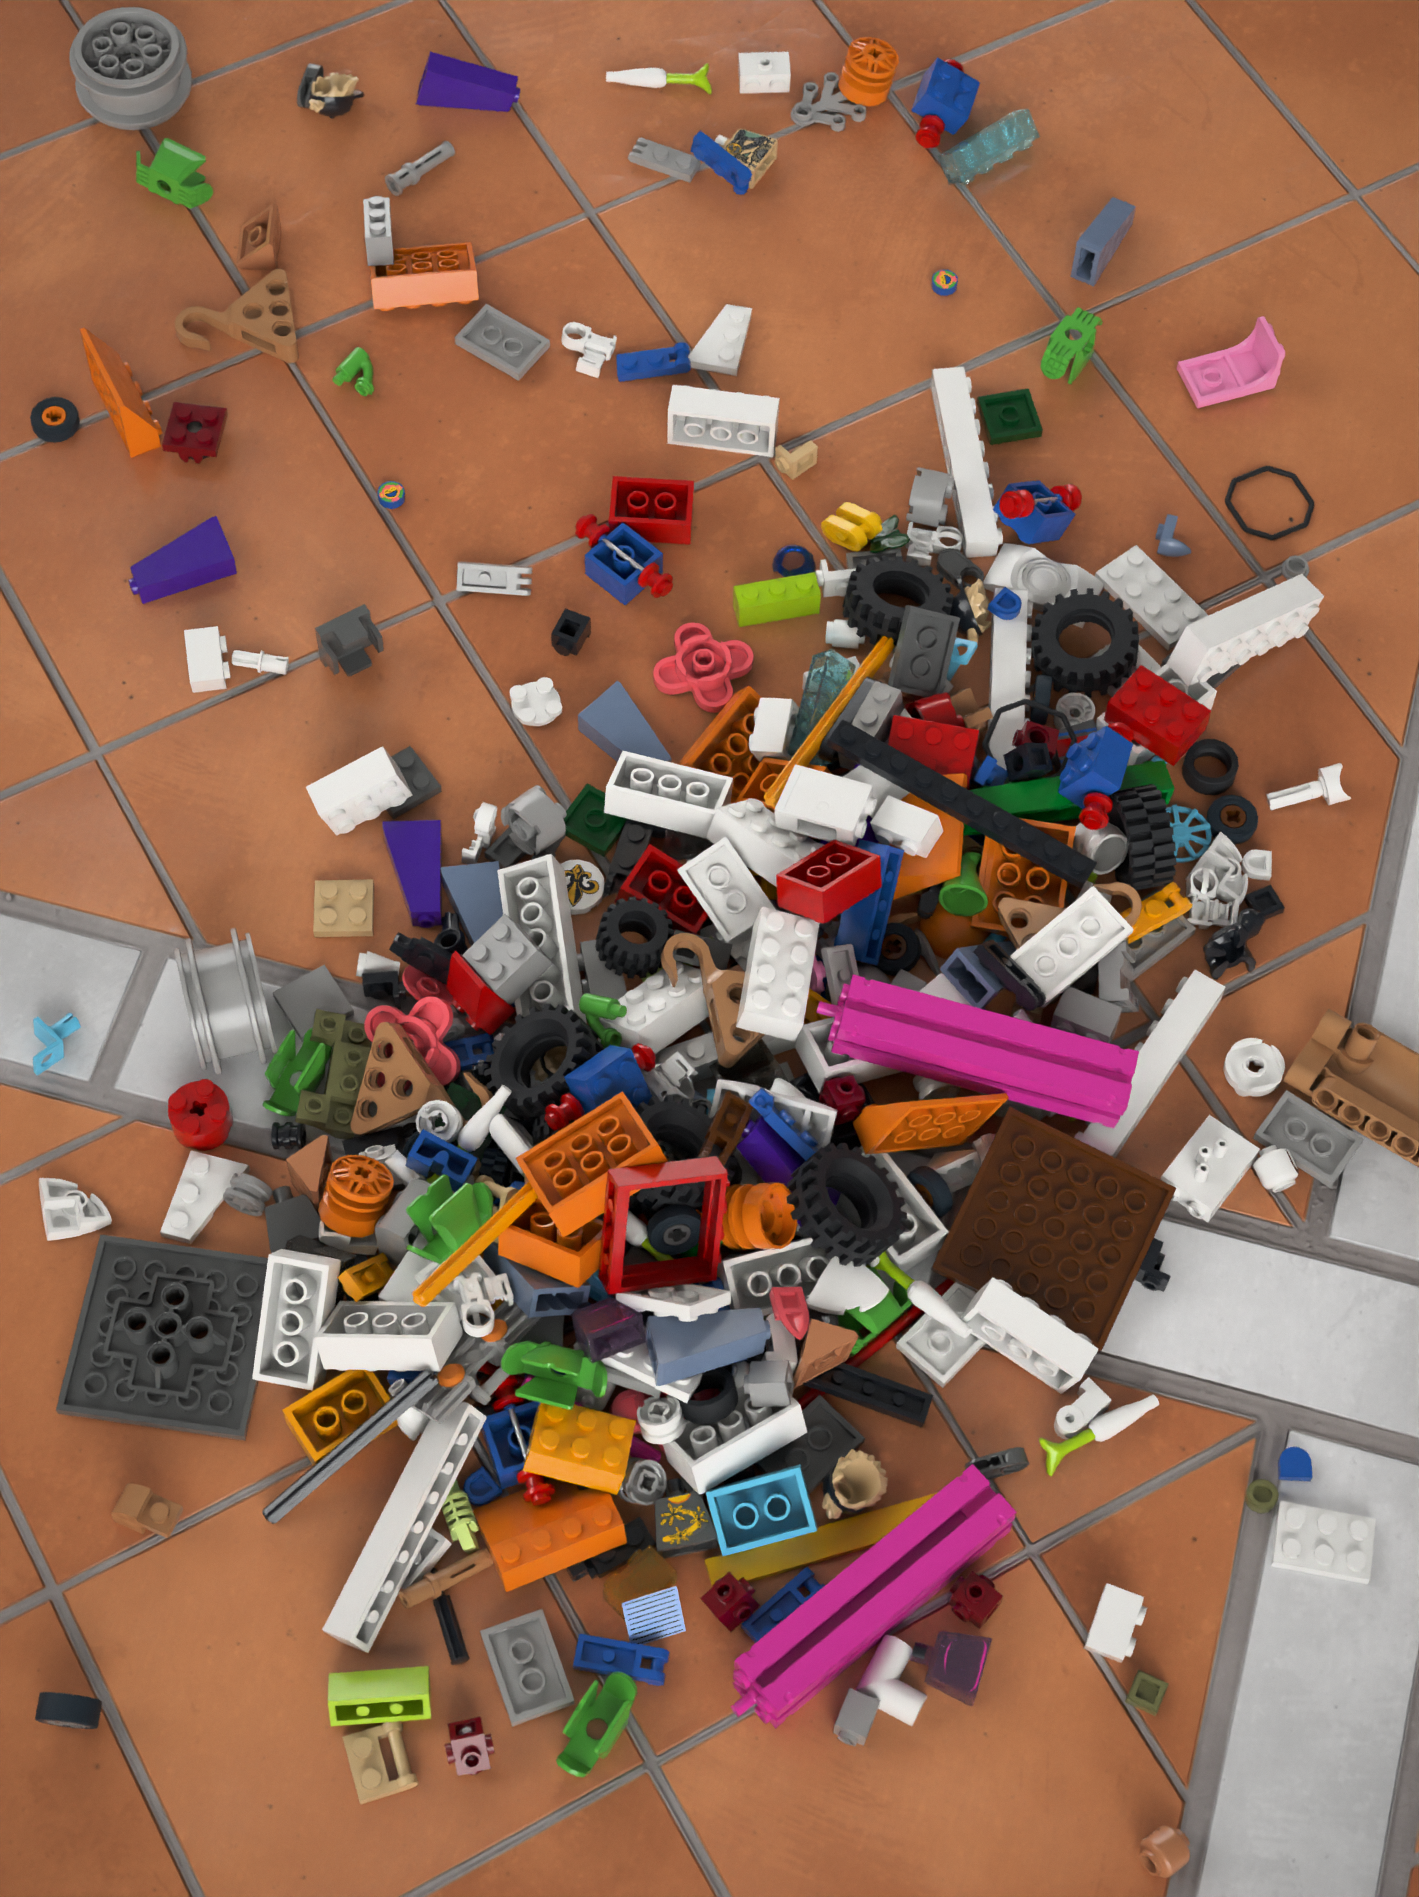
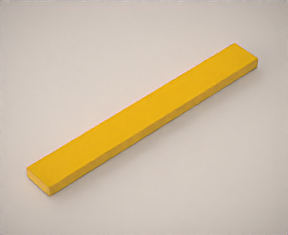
(824, 1544)

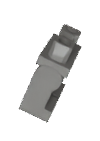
(1115, 978)

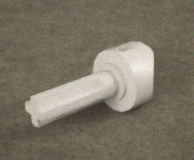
(1327, 786)

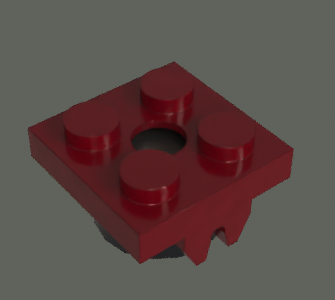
(194, 431)

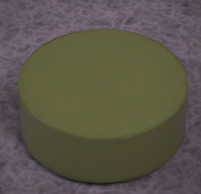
(1261, 1496)

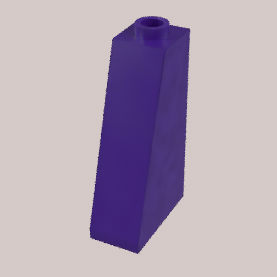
(465, 85)
(184, 563)
(417, 863)
(772, 1155)

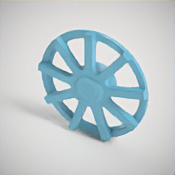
(1183, 833)

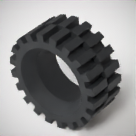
(1146, 824)

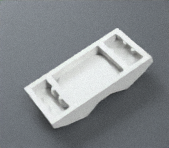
(1030, 570)
(809, 1114)

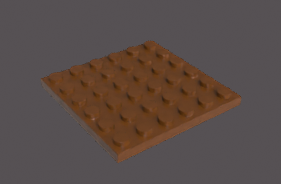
(1055, 1225)

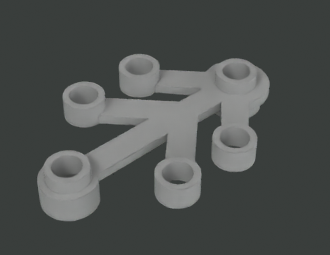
(806, 113)

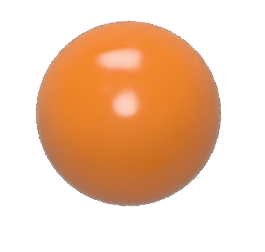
(948, 932)

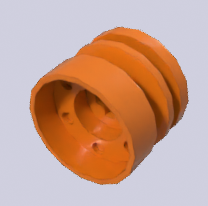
(868, 71)
(355, 1195)
(758, 1217)

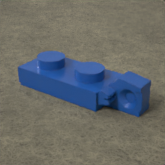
(783, 1123)

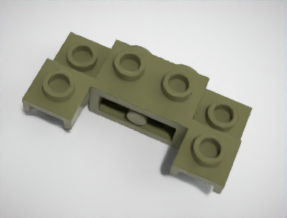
(346, 1069)

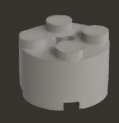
(929, 496)
(534, 820)

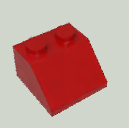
(475, 997)

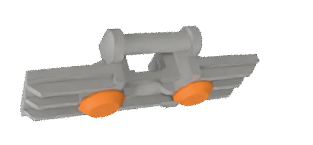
(458, 1373)

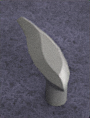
(927, 952)

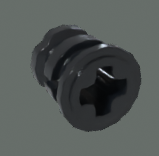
(288, 1135)

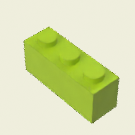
(776, 599)
(379, 1696)

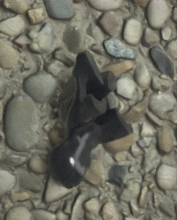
(1229, 944)

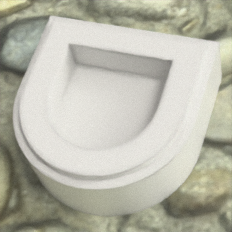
(1257, 864)

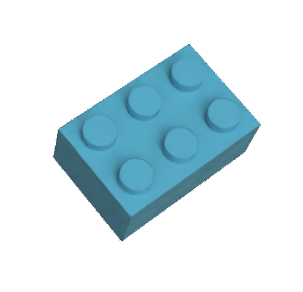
(761, 1510)

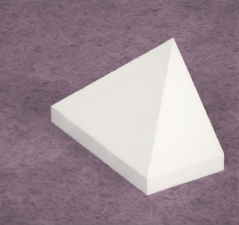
(956, 1167)

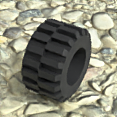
(639, 918)

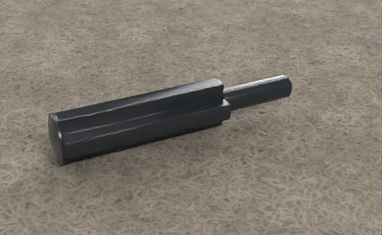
(450, 1628)

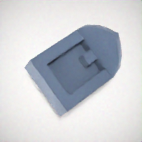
(1168, 545)

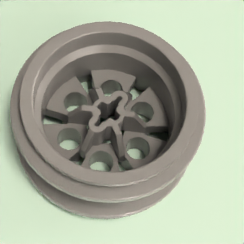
(130, 68)
(225, 1001)

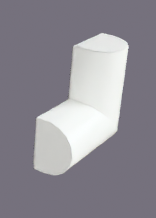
(510, 1137)
(883, 1681)

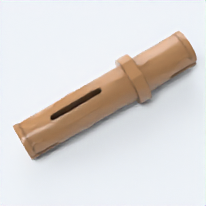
(434, 1584)

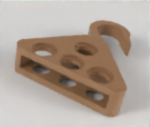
(250, 319)
(1040, 915)
(717, 989)
(403, 1065)

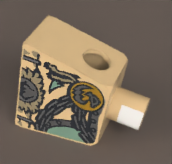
(752, 150)

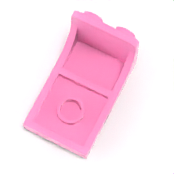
(1236, 370)

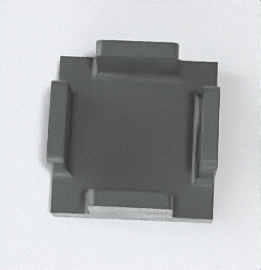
(345, 639)

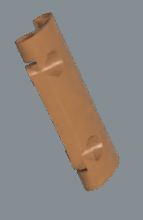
(1362, 1082)

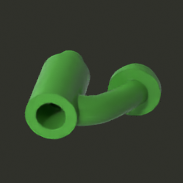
(348, 369)
(604, 1007)

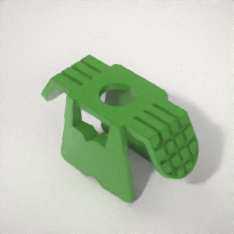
(175, 171)
(1062, 349)
(309, 1060)
(452, 1216)
(877, 1317)
(547, 1385)
(611, 1707)

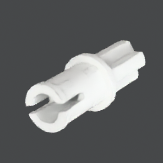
(261, 661)

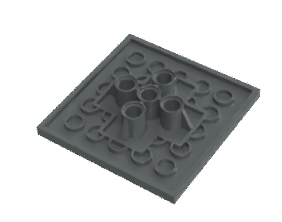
(206, 1380)

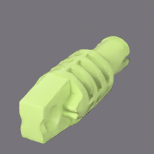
(461, 1519)

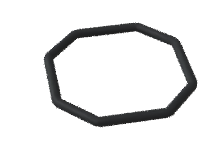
(1263, 534)
(1038, 706)

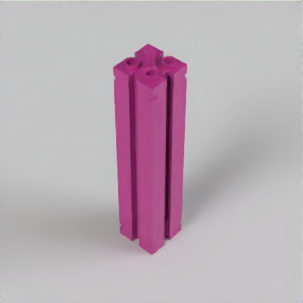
(981, 1050)
(870, 1598)

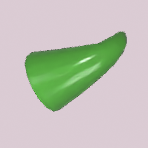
(964, 893)

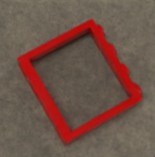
(671, 1272)

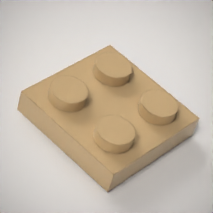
(343, 908)

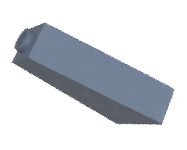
(1101, 240)
(619, 726)
(474, 896)
(971, 978)
(536, 1292)
(712, 1341)

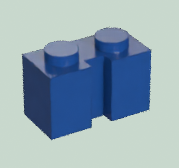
(441, 1158)

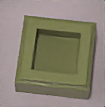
(1146, 1692)

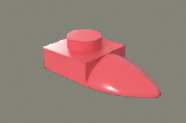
(790, 1308)

